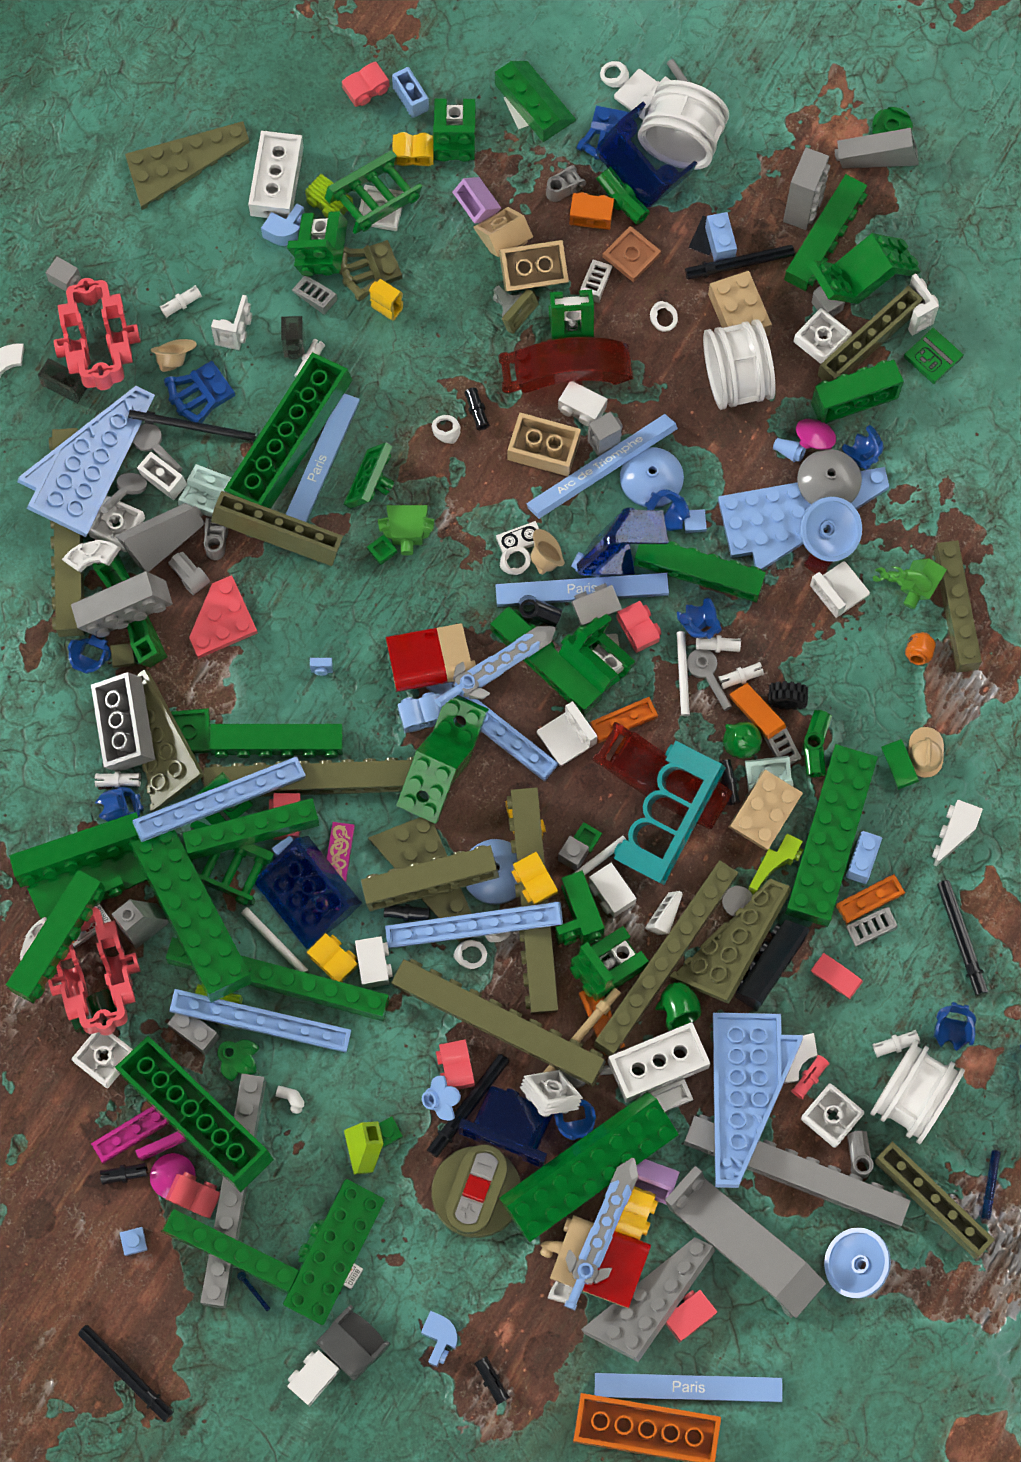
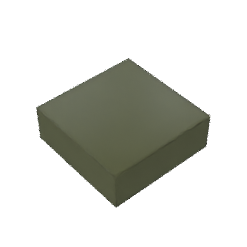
(122, 655)

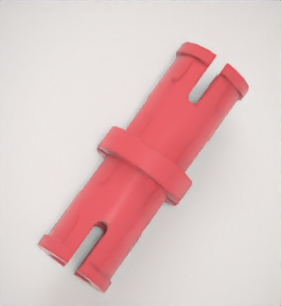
(810, 1077)

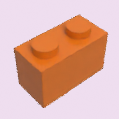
(591, 211)

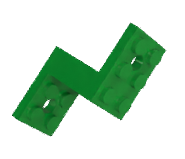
(864, 268)
(442, 758)

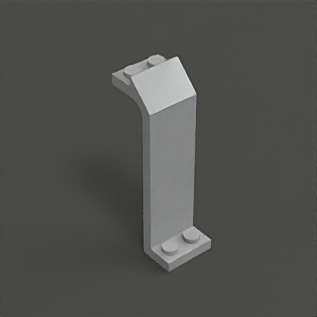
(745, 1242)

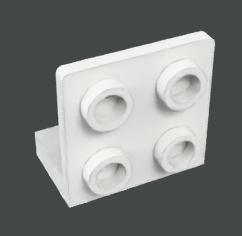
(637, 89)
(924, 313)
(230, 334)
(839, 588)
(568, 735)

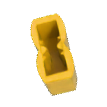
(413, 149)
(386, 299)
(535, 879)
(332, 958)
(636, 1212)

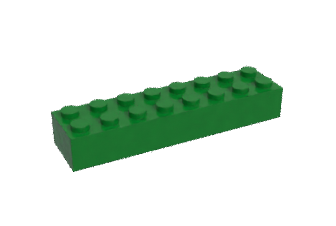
(290, 431)
(831, 835)
(192, 915)
(194, 1113)
(587, 1166)

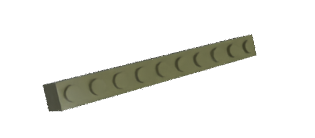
(67, 580)
(329, 777)
(538, 941)
(666, 959)
(498, 1022)

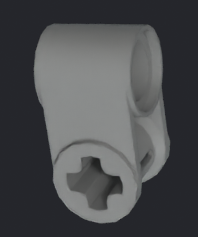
(568, 183)
(215, 535)

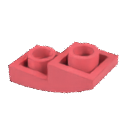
(836, 975)

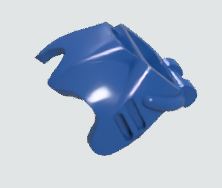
(864, 448)
(676, 512)
(699, 617)
(83, 663)
(115, 803)
(953, 1030)
(577, 1128)

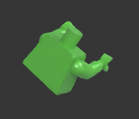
(406, 526)
(917, 582)

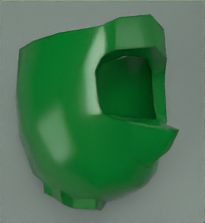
(742, 740)
(680, 1004)

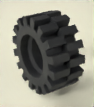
(788, 695)

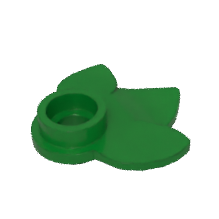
(241, 1059)

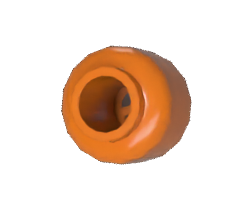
(920, 648)

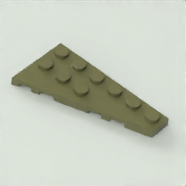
(174, 163)
(174, 762)
(420, 843)
(731, 949)

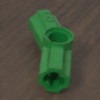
(623, 196)
(815, 755)

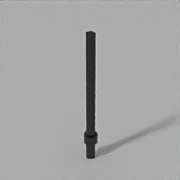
(151, 418)

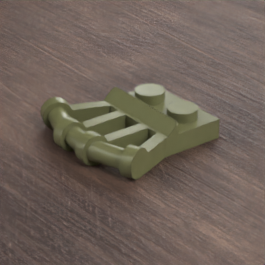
(381, 264)

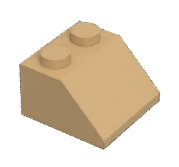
(504, 231)

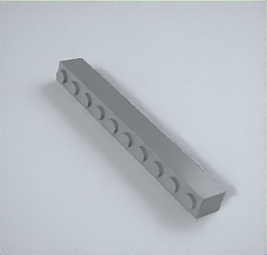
(811, 1177)
(231, 1201)

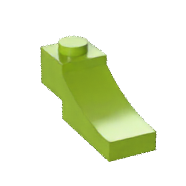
(773, 860)

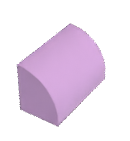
(476, 199)
(656, 1179)

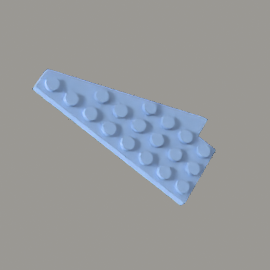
(80, 471)
(770, 518)
(748, 1076)

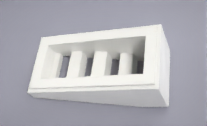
(597, 294)
(665, 914)

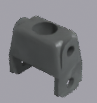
(352, 1343)

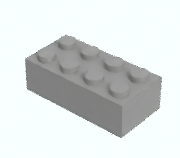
(807, 189)
(122, 604)
(122, 722)

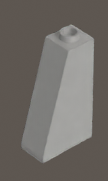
(878, 150)
(161, 535)
(140, 920)

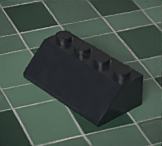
(771, 964)

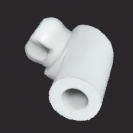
(293, 1097)

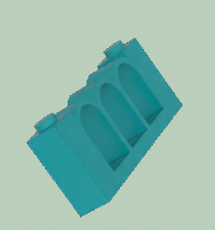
(679, 758)

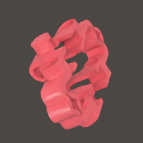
(77, 352)
(117, 980)

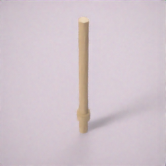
(602, 1007)

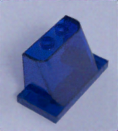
(509, 1124)

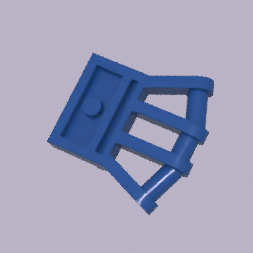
(603, 121)
(208, 382)

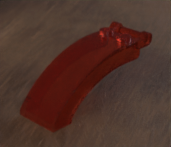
(566, 361)
(639, 764)

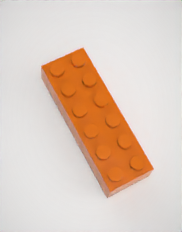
(646, 1429)

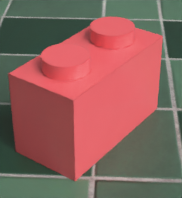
(690, 1315)

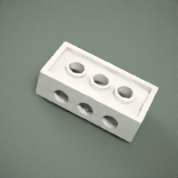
(275, 174)
(661, 1047)

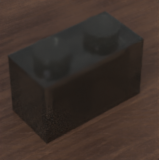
(293, 336)
(57, 378)

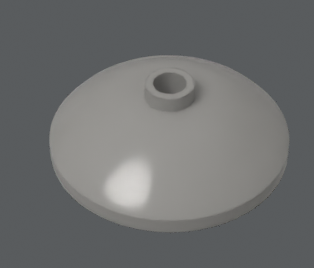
(816, 483)

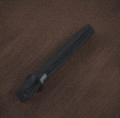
(738, 262)
(962, 938)
(450, 1129)
(108, 1355)

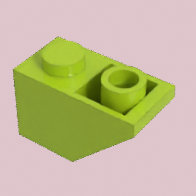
(364, 1146)

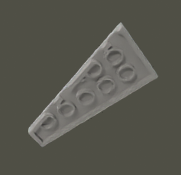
(652, 1304)

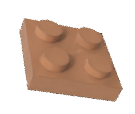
(631, 254)

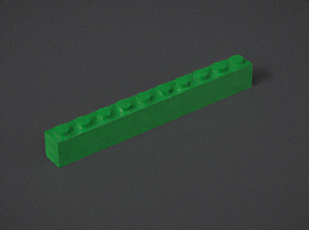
(302, 985)

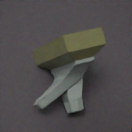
(515, 307)

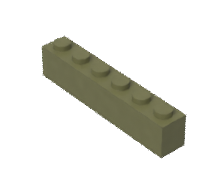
(871, 335)
(276, 528)
(958, 607)
(429, 877)
(934, 1200)

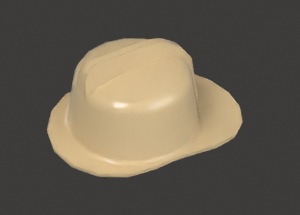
(173, 353)
(546, 552)
(926, 751)

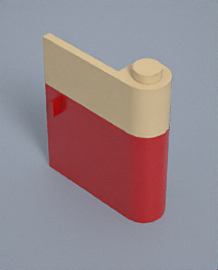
(427, 656)
(623, 1255)

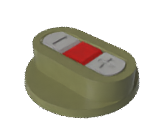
(469, 1189)

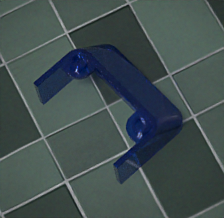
(633, 167)
(610, 549)

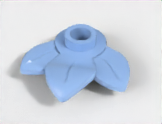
(441, 1098)

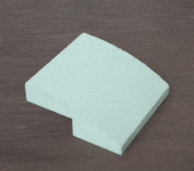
(203, 489)
(777, 766)

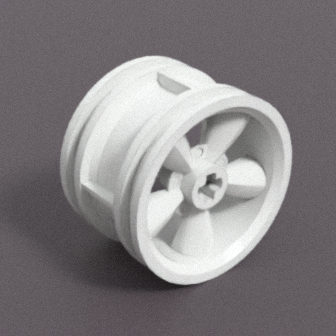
(683, 124)
(739, 364)
(917, 1092)

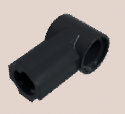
(542, 611)

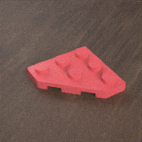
(221, 619)

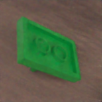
(370, 476)

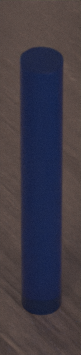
(991, 1183)

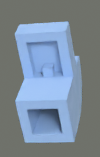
(283, 230)
(442, 1331)

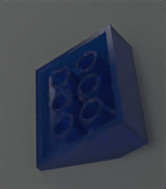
(299, 885)

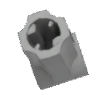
(192, 577)
(859, 1152)

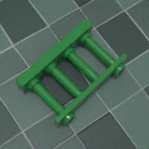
(370, 173)
(261, 858)

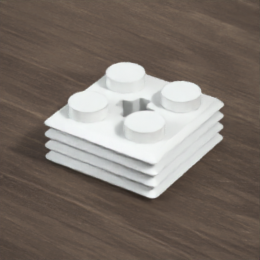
(822, 325)
(127, 516)
(89, 1060)
(551, 1093)
(832, 1130)

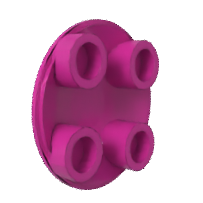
(815, 434)
(165, 1171)

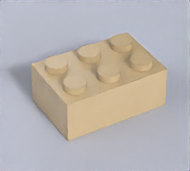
(533, 266)
(738, 301)
(544, 444)
(765, 810)

